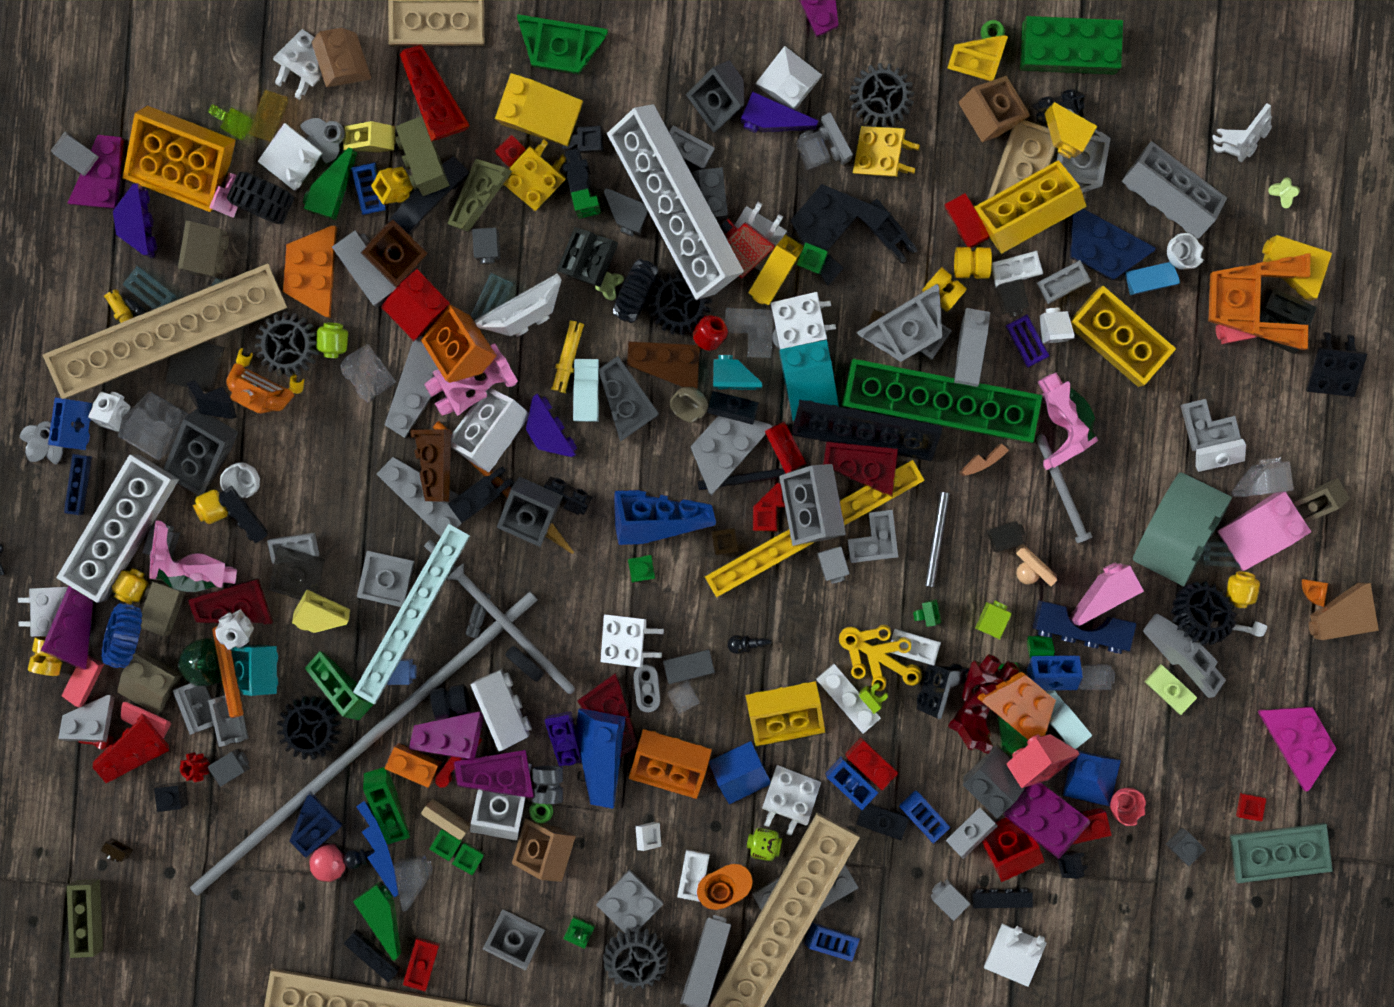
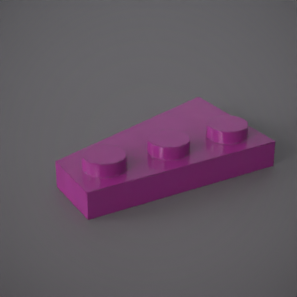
(70, 630)
(449, 736)
(496, 773)

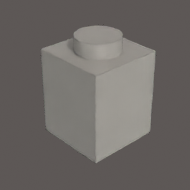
(833, 564)
(949, 899)

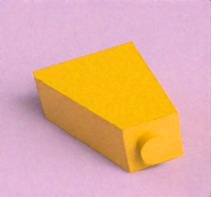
(1282, 247)
(776, 270)

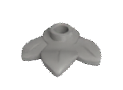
(319, 137)
(38, 443)

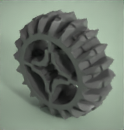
(900, 87)
(293, 338)
(645, 950)

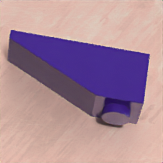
(771, 116)

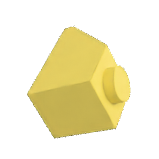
(369, 137)
(319, 613)

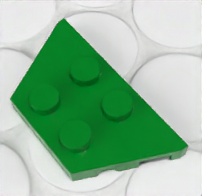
(560, 44)

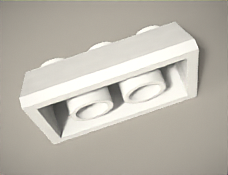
(488, 429)
(501, 709)

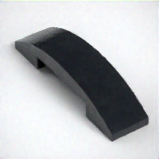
(418, 206)

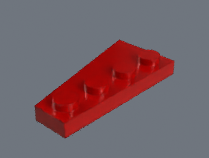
(434, 99)

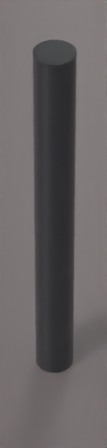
(748, 478)

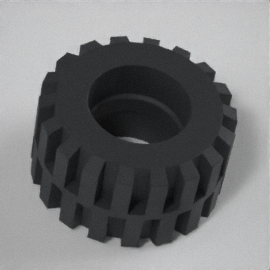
(260, 197)

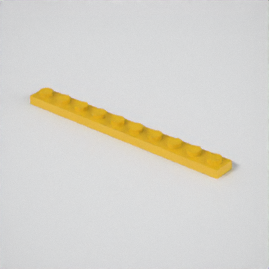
(781, 546)

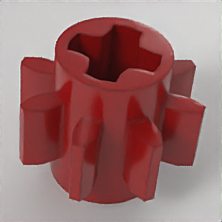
(194, 767)

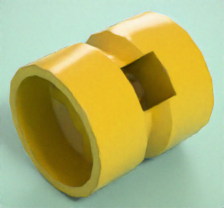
(972, 262)
(953, 288)
(41, 662)

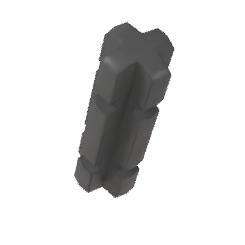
(477, 618)

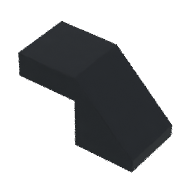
(213, 403)

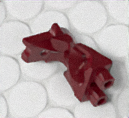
(971, 718)

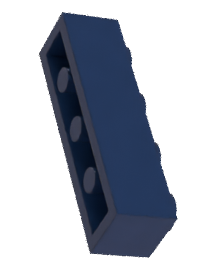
(77, 484)

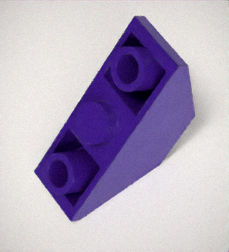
(134, 222)
(546, 430)
(563, 738)

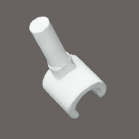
(1258, 629)

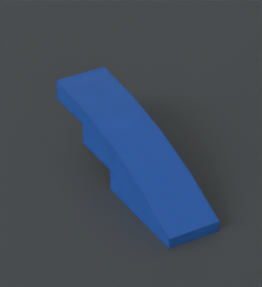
(381, 857)

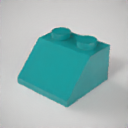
(256, 669)

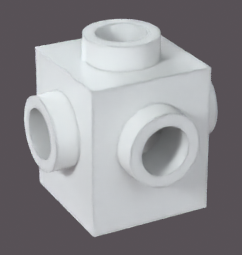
(109, 410)
(234, 630)

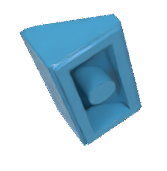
(1151, 278)

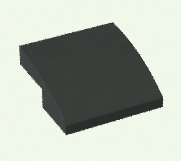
(587, 257)
(1287, 310)

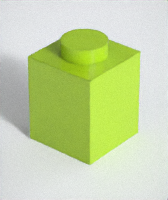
(993, 619)

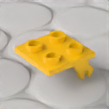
(880, 152)
(533, 177)

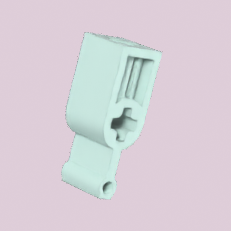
(586, 390)
(1067, 723)

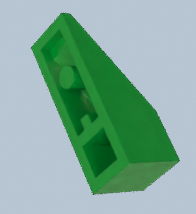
(329, 189)
(337, 687)
(385, 805)
(380, 914)

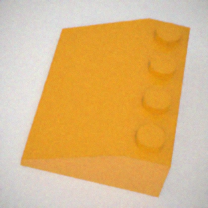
(177, 157)

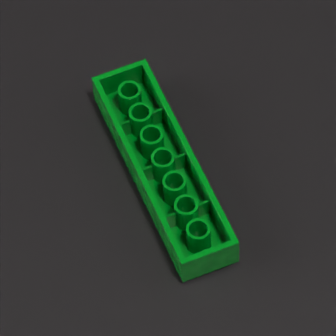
(942, 402)

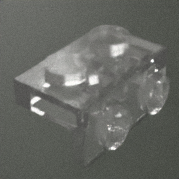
(366, 373)

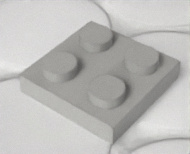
(385, 578)
(629, 902)

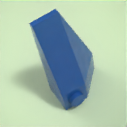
(649, 518)
(600, 751)

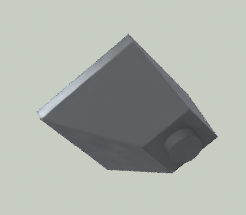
(718, 95)

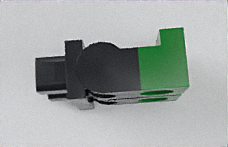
(578, 177)

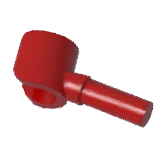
(100, 745)

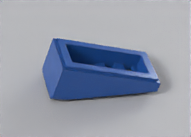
(360, 169)
(913, 806)
(813, 934)

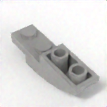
(1190, 656)

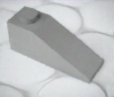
(971, 346)

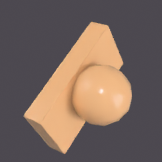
(1033, 568)

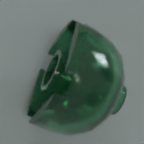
(200, 663)

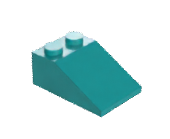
(808, 374)

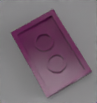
(1047, 818)

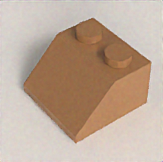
(340, 57)
(993, 108)
(543, 850)

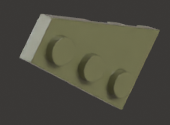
(478, 191)

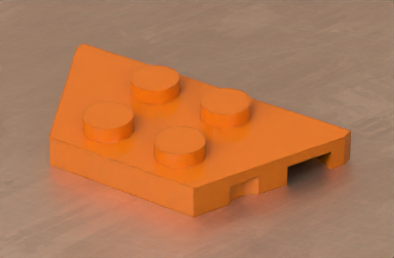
(311, 270)
(1021, 705)

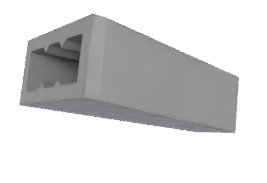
(706, 962)

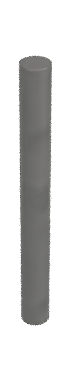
(937, 539)

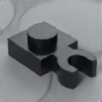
(587, 140)

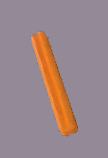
(228, 678)

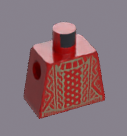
(747, 244)

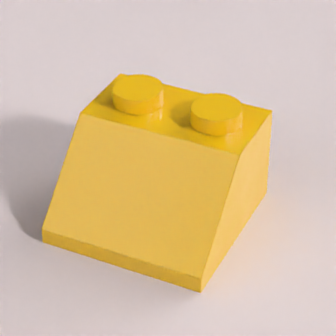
(1068, 130)

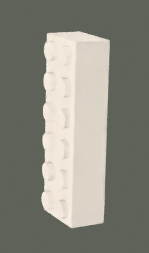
(117, 528)

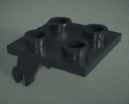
(1336, 370)
(936, 687)

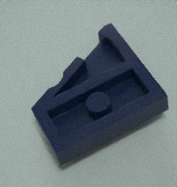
(313, 826)

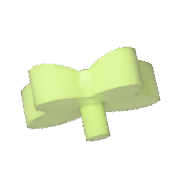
(1285, 191)
(608, 285)

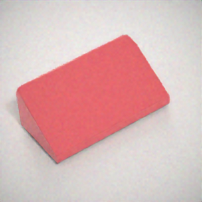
(82, 682)
(130, 713)

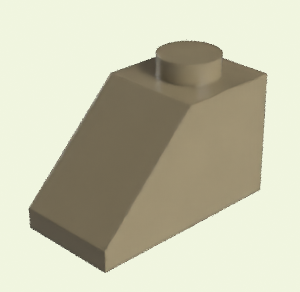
(1321, 500)

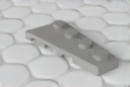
(411, 394)
(407, 485)

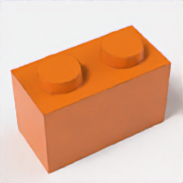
(413, 765)

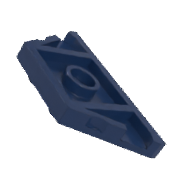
(1104, 246)

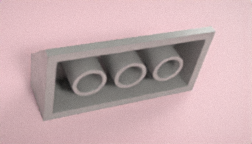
(1174, 190)

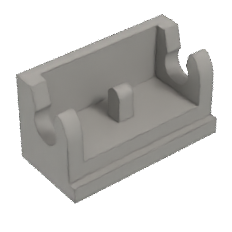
(194, 707)
(227, 729)

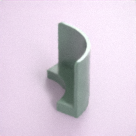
(1181, 528)

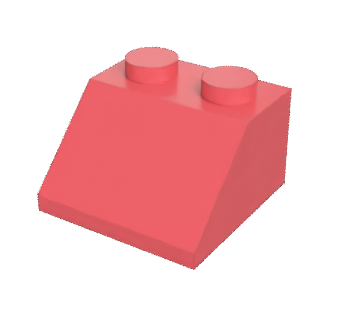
(1040, 760)

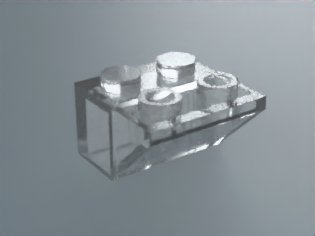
(152, 425)

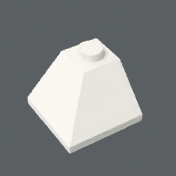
(788, 79)

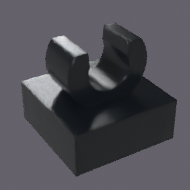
(1071, 865)

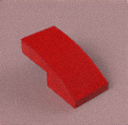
(967, 221)

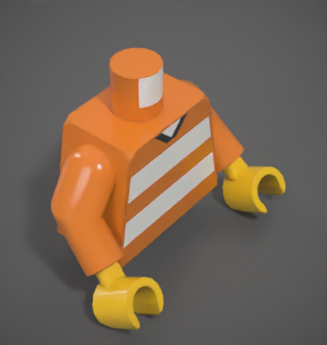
(256, 391)

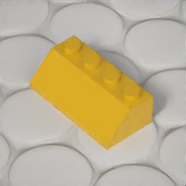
(1031, 206)

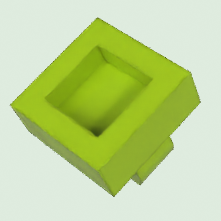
(871, 699)

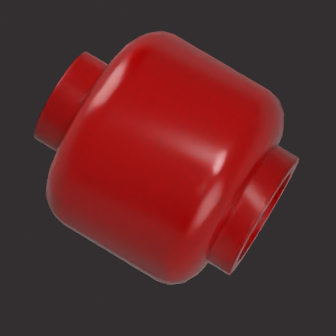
(710, 332)

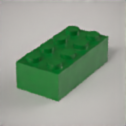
(1071, 45)

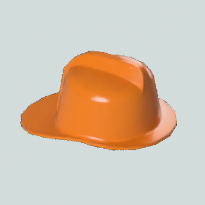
(724, 887)

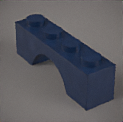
(1113, 632)

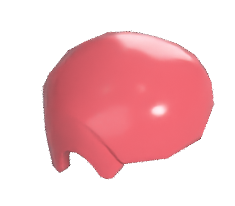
(1128, 806)
(327, 862)

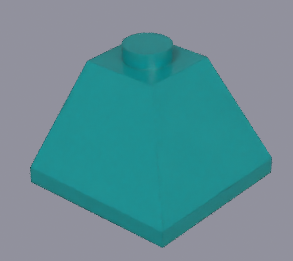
(733, 375)

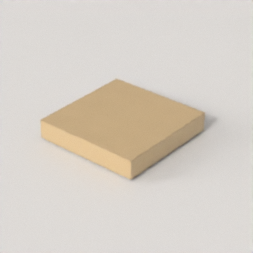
(446, 819)

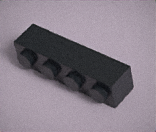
(243, 514)
(1002, 898)
(372, 956)

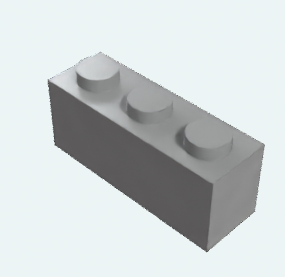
(369, 279)

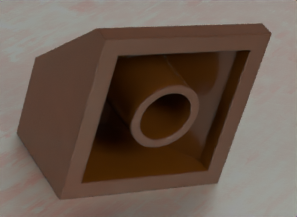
(393, 253)

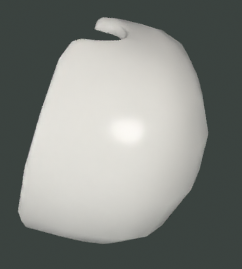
(1185, 251)
(242, 477)

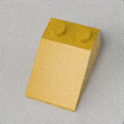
(538, 110)

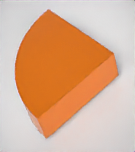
(1315, 591)

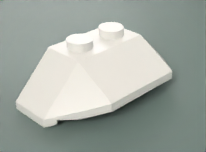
(523, 310)

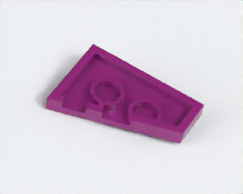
(821, 15)
(102, 182)

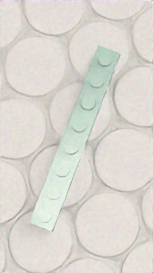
(411, 614)

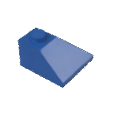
(1092, 778)

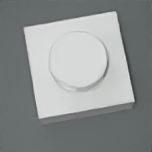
(648, 836)

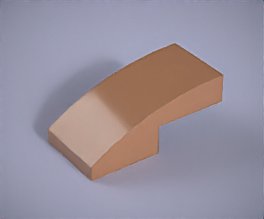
(978, 463)

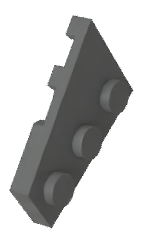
(626, 399)

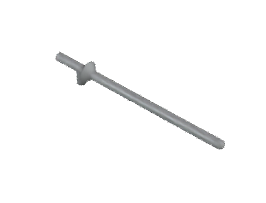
(457, 573)

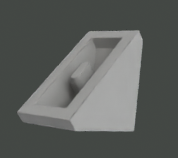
(74, 153)

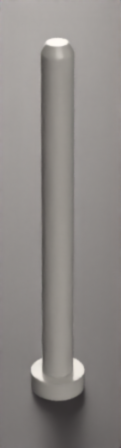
(1082, 535)

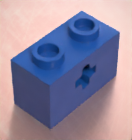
(61, 431)
(1055, 672)
(851, 783)

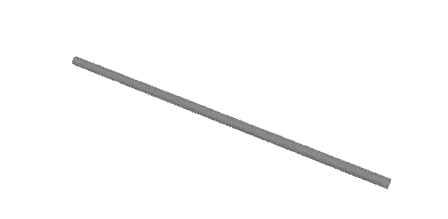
(361, 745)

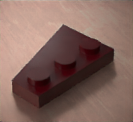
(864, 464)
(244, 596)
(609, 699)

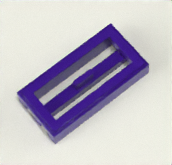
(1019, 346)

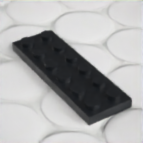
(863, 428)

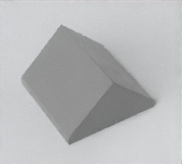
(513, 939)

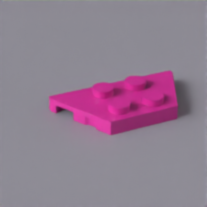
(1300, 740)

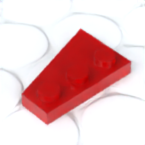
(132, 750)

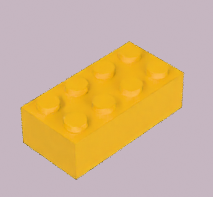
(1121, 336)

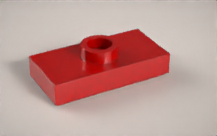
(785, 447)

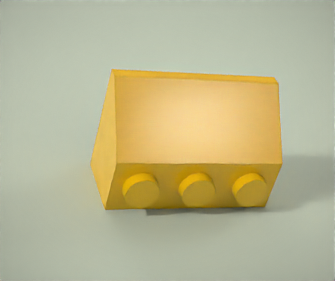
(785, 713)

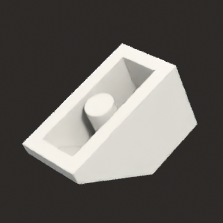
(1055, 326)

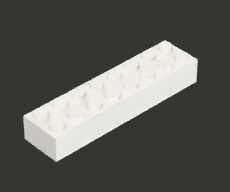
(674, 201)

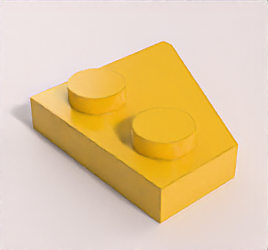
(978, 57)

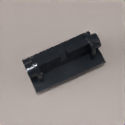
(1069, 99)
(576, 498)

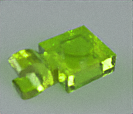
(233, 122)

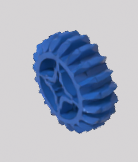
(121, 635)

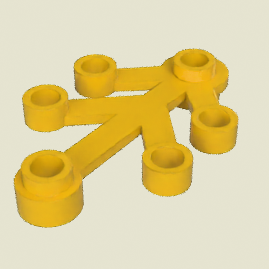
(877, 654)

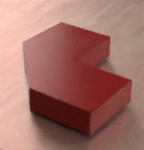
(766, 510)

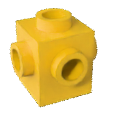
(392, 185)

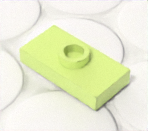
(1170, 689)

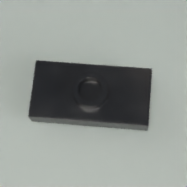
(732, 407)
(883, 821)

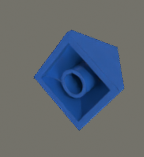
(739, 772)

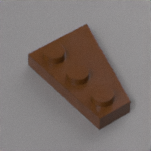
(666, 361)
(434, 456)

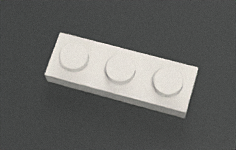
(847, 698)

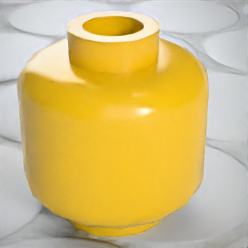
(209, 508)
(130, 586)
(1242, 589)

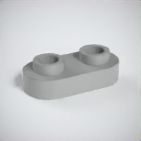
(647, 687)

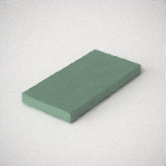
(1281, 853)

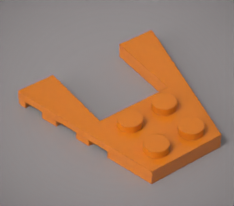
(1236, 299)

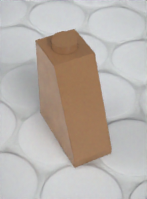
(1346, 615)

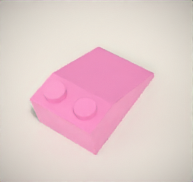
(1264, 530)
(1108, 590)

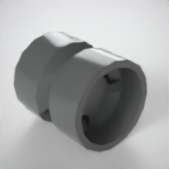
(547, 784)

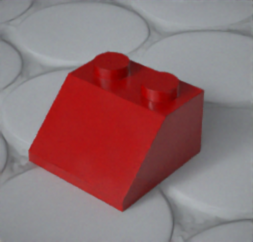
(415, 305)
(1011, 850)

